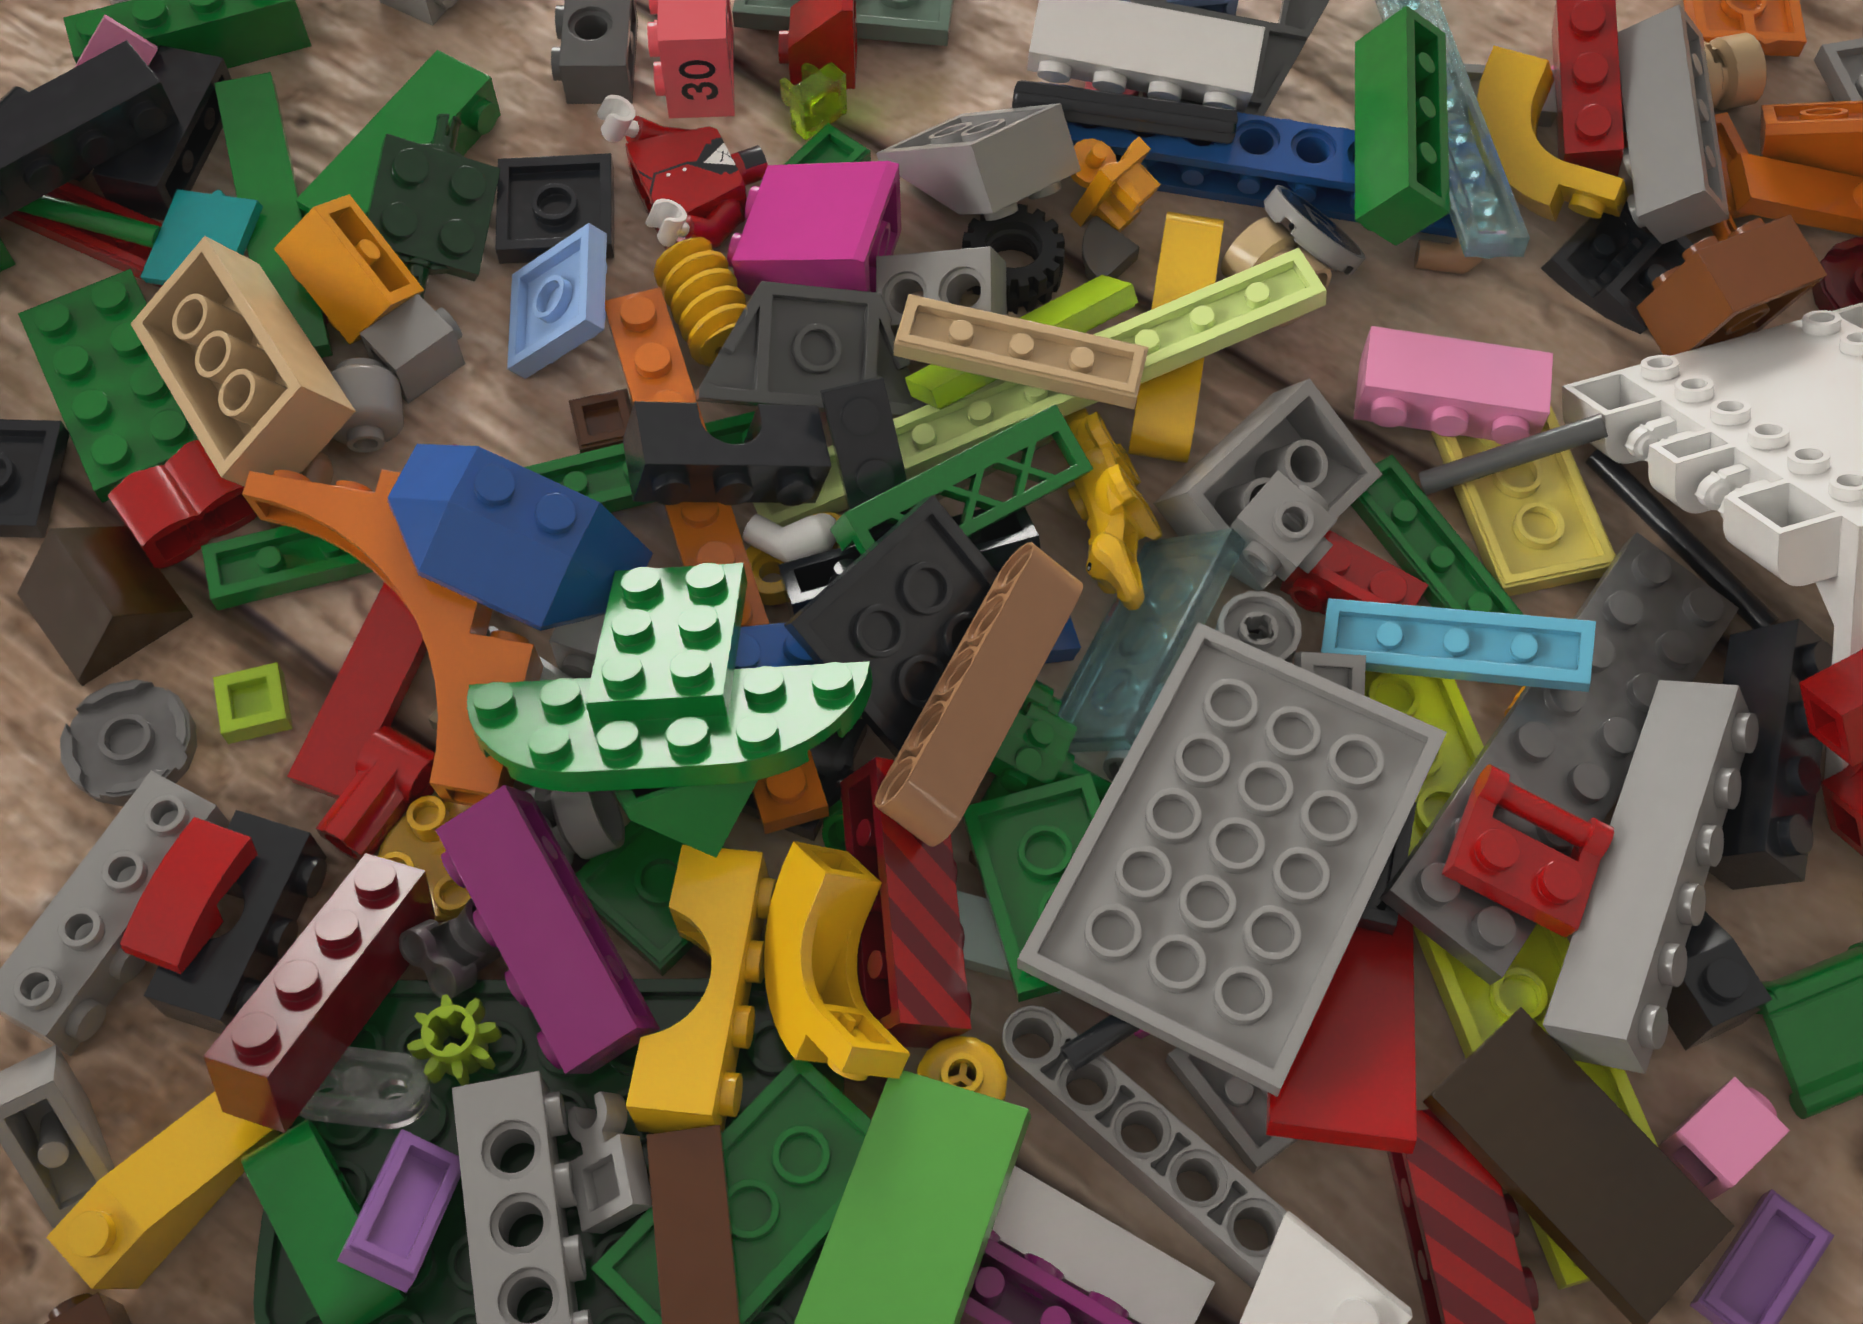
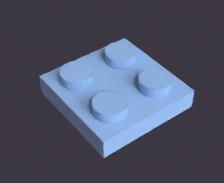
(557, 301)

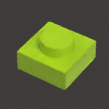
(252, 703)

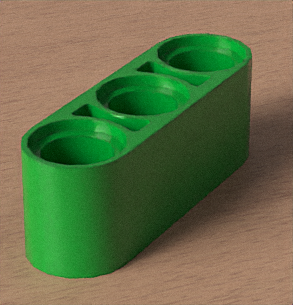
(313, 1218)

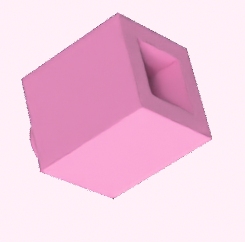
(1724, 1138)

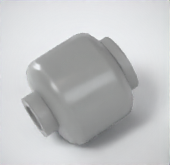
(377, 403)

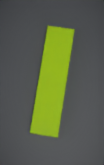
(1075, 310)

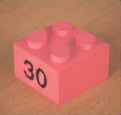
(694, 56)

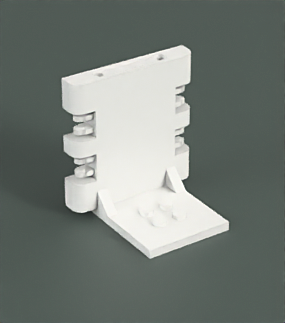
(1763, 437)

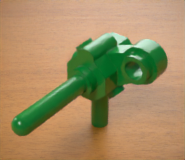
(1037, 749)

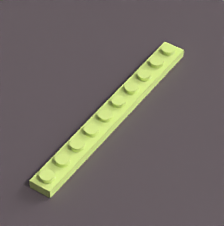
(1175, 337)

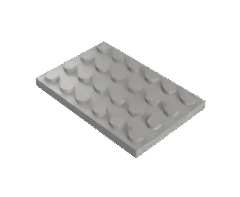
(1233, 857)

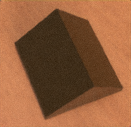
(98, 597)

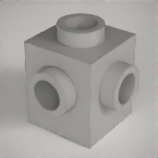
(1284, 528)

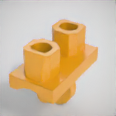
(1113, 187)

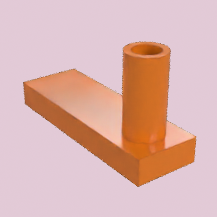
(1808, 193)

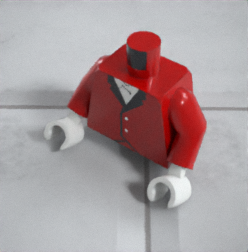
(683, 174)

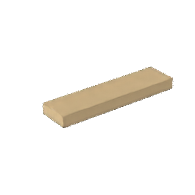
(1020, 351)

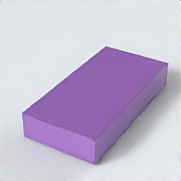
(402, 1211)
(1763, 1265)

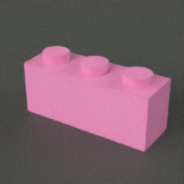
(1453, 386)

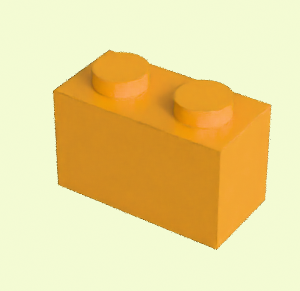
(347, 266)

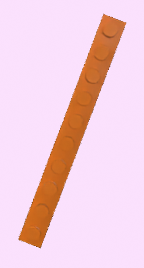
(704, 530)

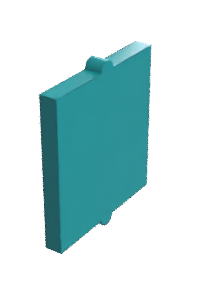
(190, 219)

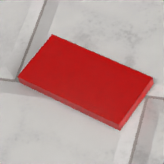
(1358, 1057)

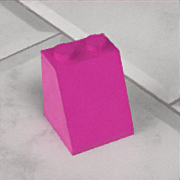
(818, 225)

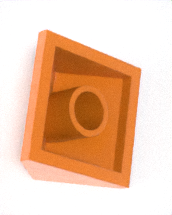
(1815, 135)

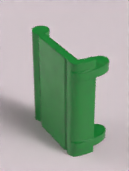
(1819, 1031)

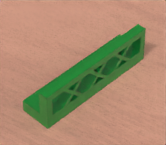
(969, 468)

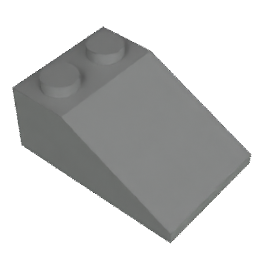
(989, 159)

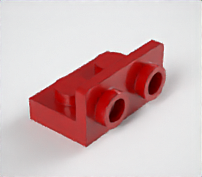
(1351, 574)

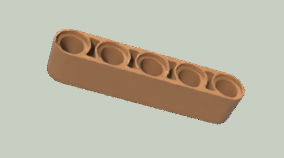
(978, 695)

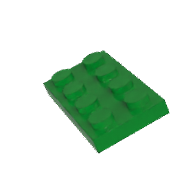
(106, 381)
(784, 1185)

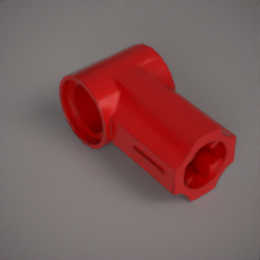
(387, 780)

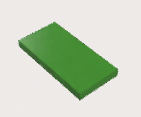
(916, 1207)

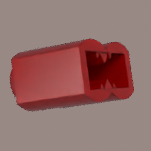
(180, 505)

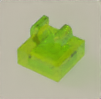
(815, 100)

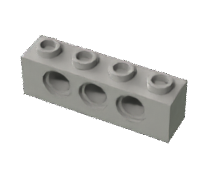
(489, 1122)

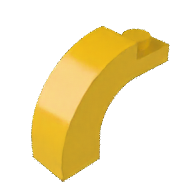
(1511, 101)
(813, 964)

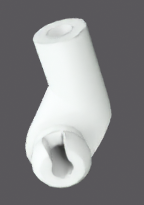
(793, 541)

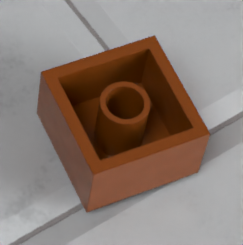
(1730, 286)

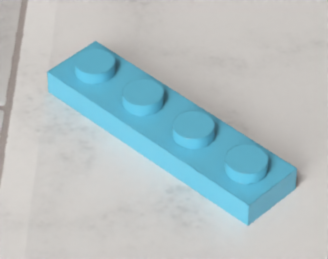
(1463, 644)

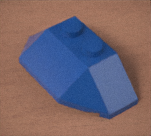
(510, 536)

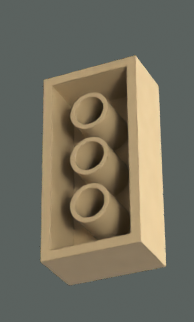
(240, 365)

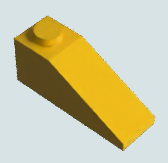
(156, 1197)

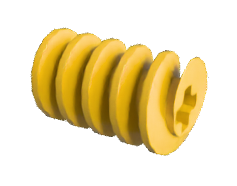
(700, 295)

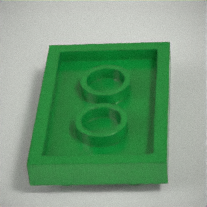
(1021, 854)

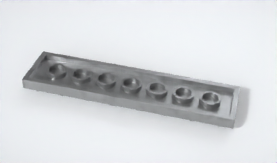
(1567, 744)

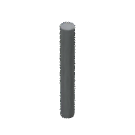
(1513, 454)

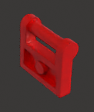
(1518, 868)

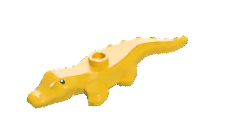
(1113, 509)

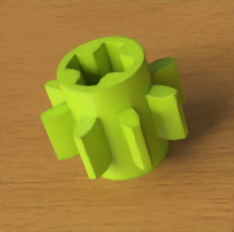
(454, 1022)

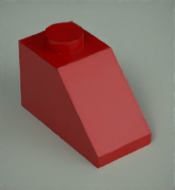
(820, 35)

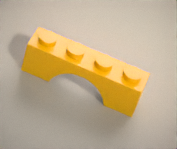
(688, 1070)

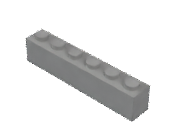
(1652, 876)

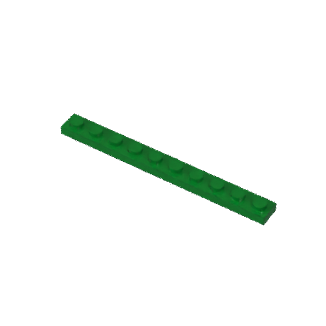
(292, 560)

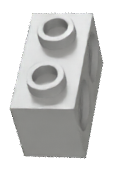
(942, 278)

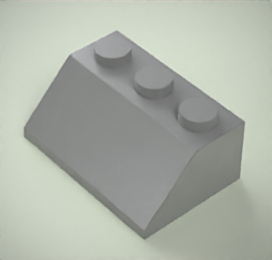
(1286, 433)

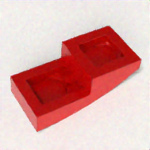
(182, 897)

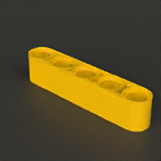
(1169, 402)

